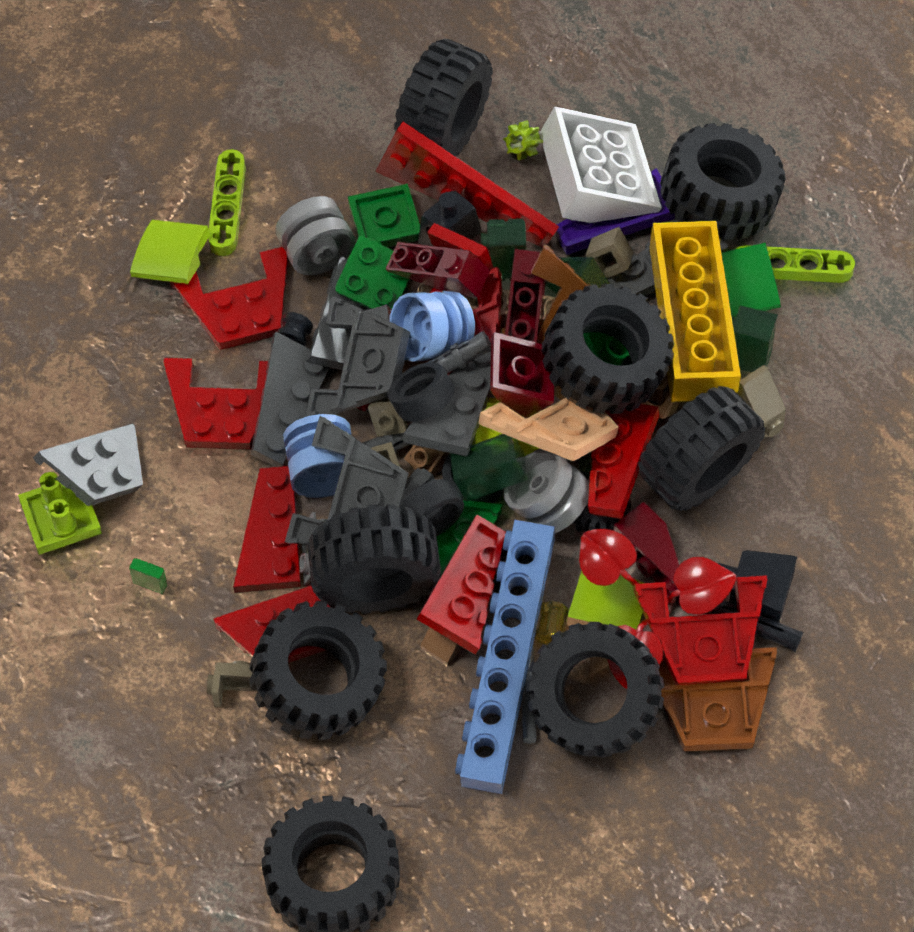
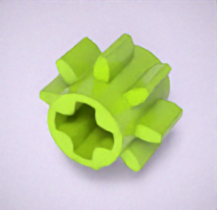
(522, 140)

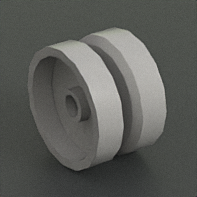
(314, 235)
(552, 493)

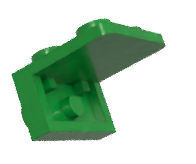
(365, 276)

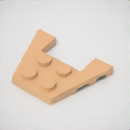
(557, 429)

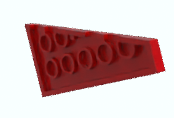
(433, 171)

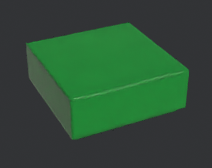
(148, 576)

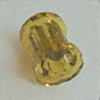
(551, 620)

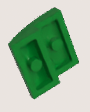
(750, 279)

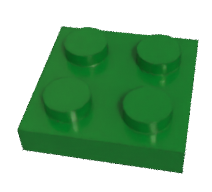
(385, 215)

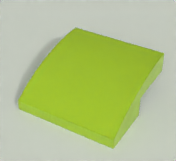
(169, 251)
(606, 604)

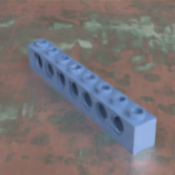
(490, 772)

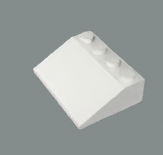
(597, 167)

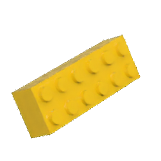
(696, 306)

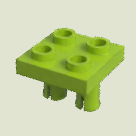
(57, 515)

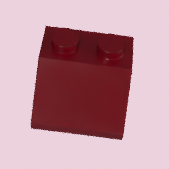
(519, 375)

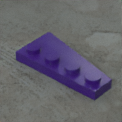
(577, 234)

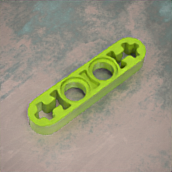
(229, 202)
(795, 256)

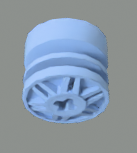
(434, 322)
(312, 469)

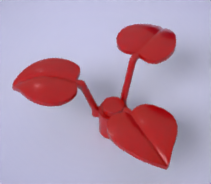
(699, 582)

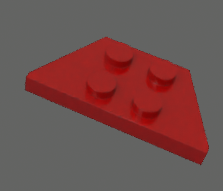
(249, 623)

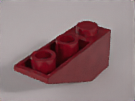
(439, 268)
(525, 297)
(652, 544)

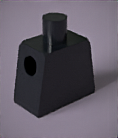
(452, 213)
(779, 572)

